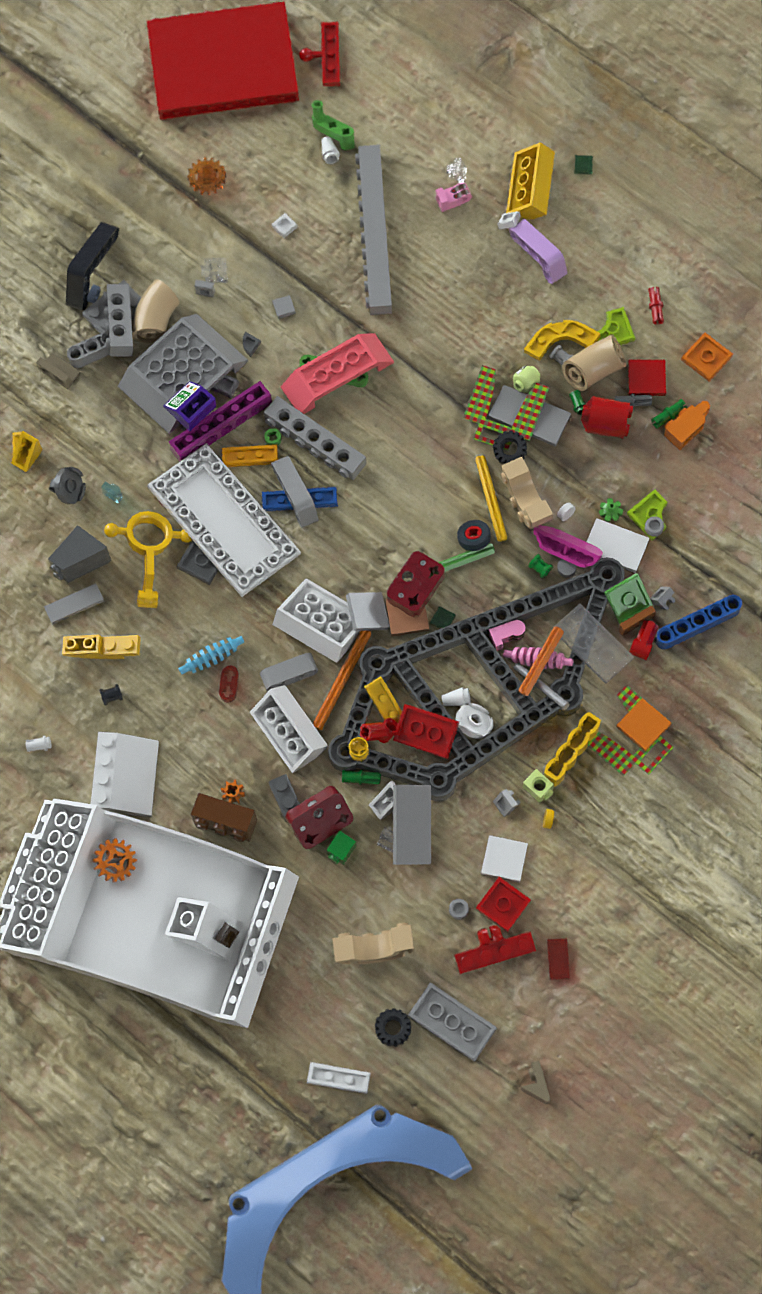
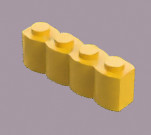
(575, 746)

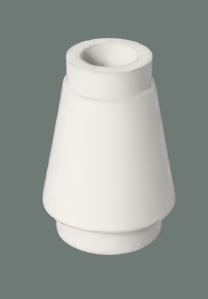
(329, 151)
(457, 697)

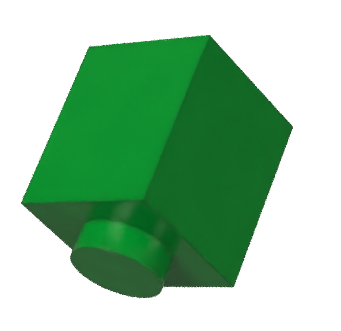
(341, 848)

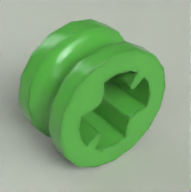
(273, 431)

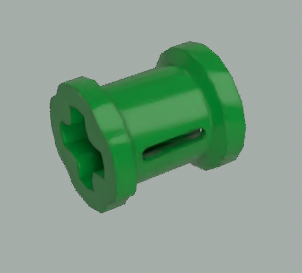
(540, 566)

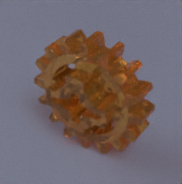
(207, 175)

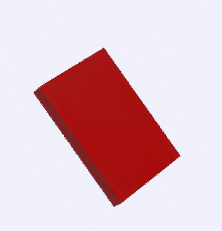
(426, 731)

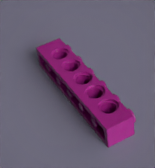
(222, 421)

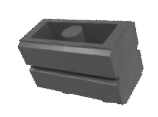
(283, 794)

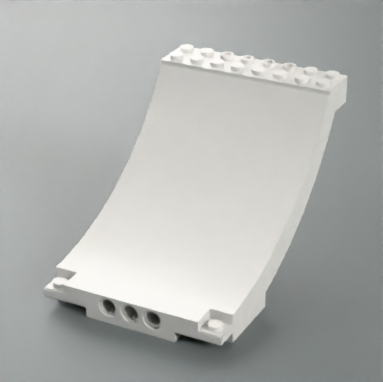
(152, 926)

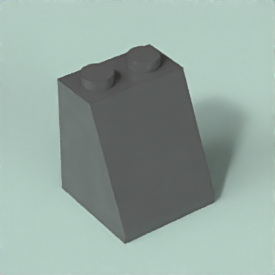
(78, 556)

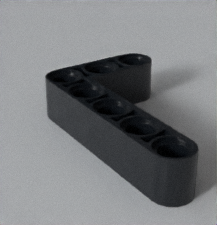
(86, 262)

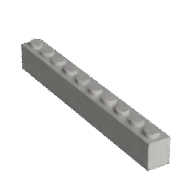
(374, 230)

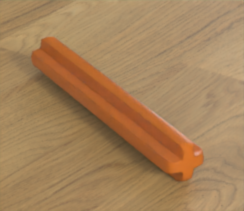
(541, 661)

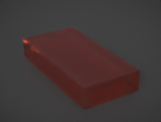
(558, 959)

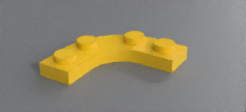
(555, 332)

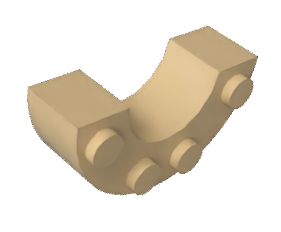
(524, 495)
(374, 948)

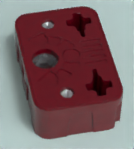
(421, 586)
(319, 817)

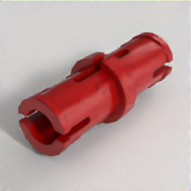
(656, 305)

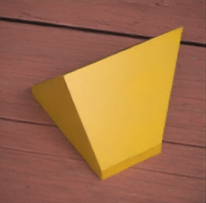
(25, 450)

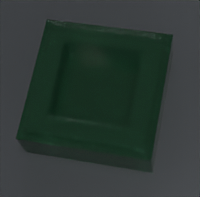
(583, 164)
(442, 618)

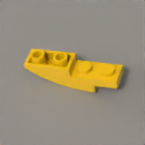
(101, 647)

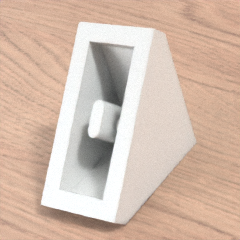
(383, 802)

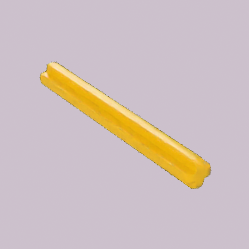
(491, 498)

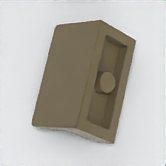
(58, 370)

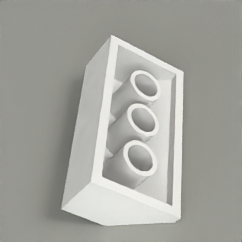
(288, 728)

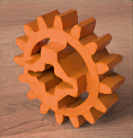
(116, 867)

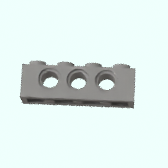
(122, 344)

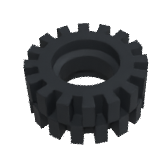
(509, 437)
(393, 1040)

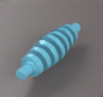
(211, 655)

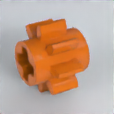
(232, 786)

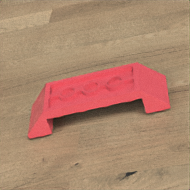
(335, 370)

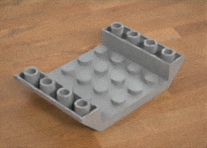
(183, 354)

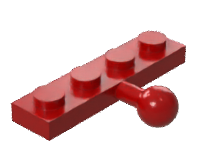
(329, 54)

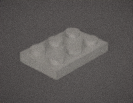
(95, 313)

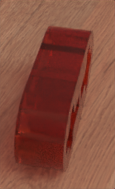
(233, 684)

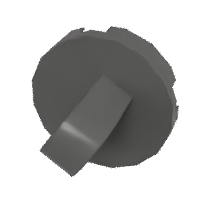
(68, 485)

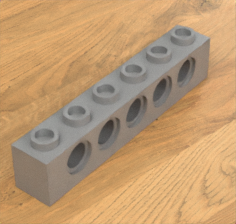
(279, 409)

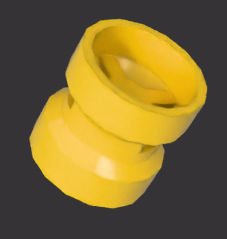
(356, 746)

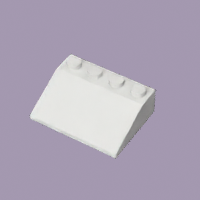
(317, 620)
(125, 774)

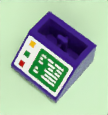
(191, 405)

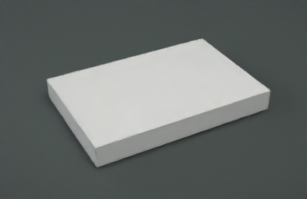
(618, 544)

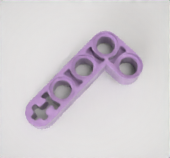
(540, 249)

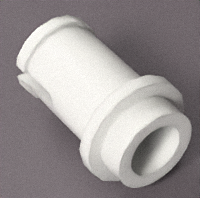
(38, 744)

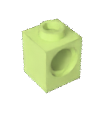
(538, 778)

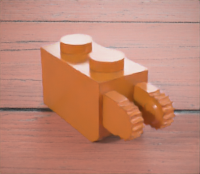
(687, 424)

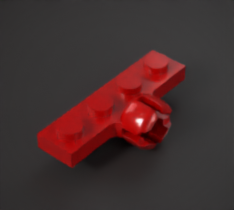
(494, 949)

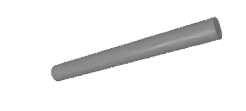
(543, 687)

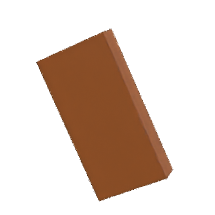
(637, 620)

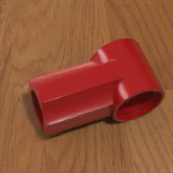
(642, 644)
(379, 731)

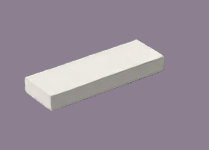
(338, 1078)

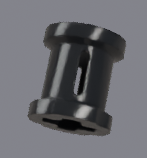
(111, 694)

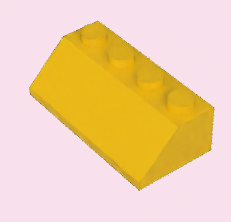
(531, 181)

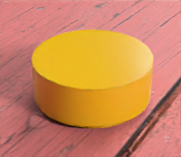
(548, 818)

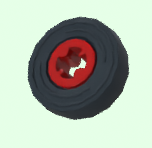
(474, 543)

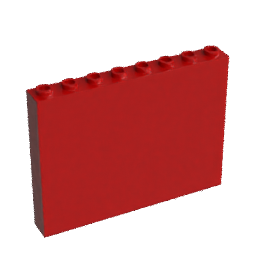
(222, 60)

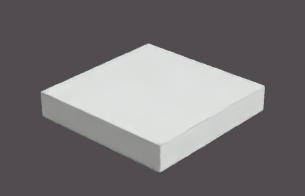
(504, 858)

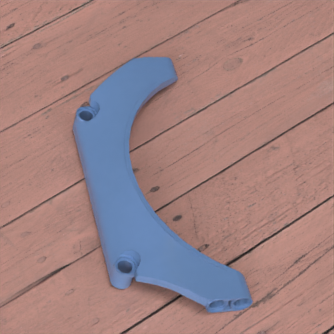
(353, 1144)

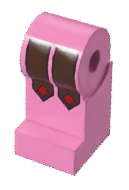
(453, 196)
(506, 632)

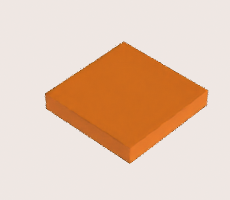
(707, 357)
(643, 724)

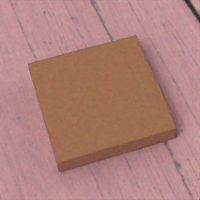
(403, 624)

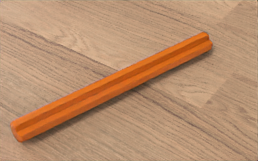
(341, 679)

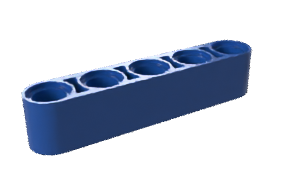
(704, 614)

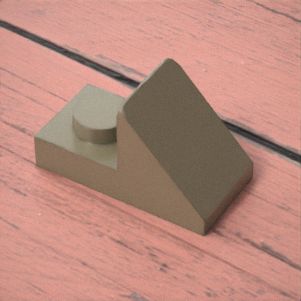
(538, 1089)

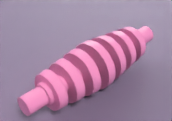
(527, 657)

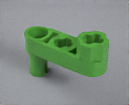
(332, 127)

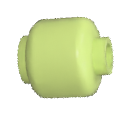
(526, 378)

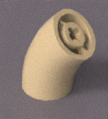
(153, 312)
(594, 363)

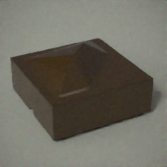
(227, 935)

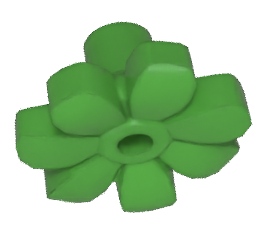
(610, 510)

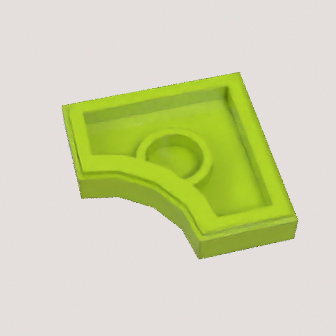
(617, 325)
(648, 507)

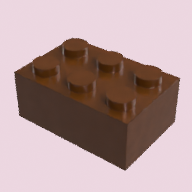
(223, 818)

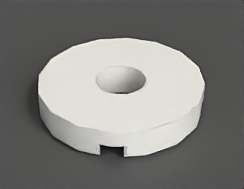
(468, 726)

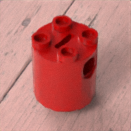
(606, 417)

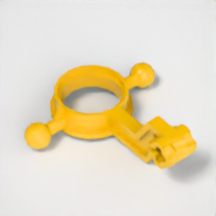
(147, 597)

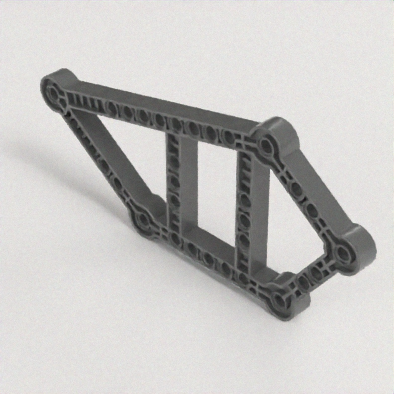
(400, 662)

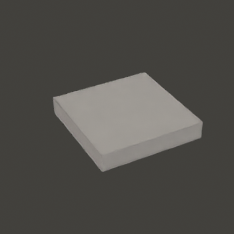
(367, 611)

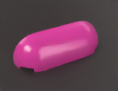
(567, 546)

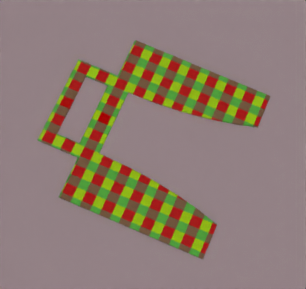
(480, 403)
(618, 756)

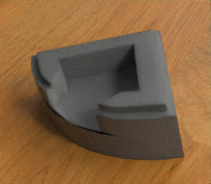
(250, 343)

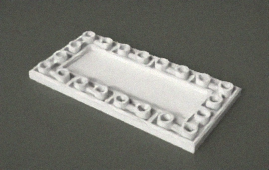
(224, 520)

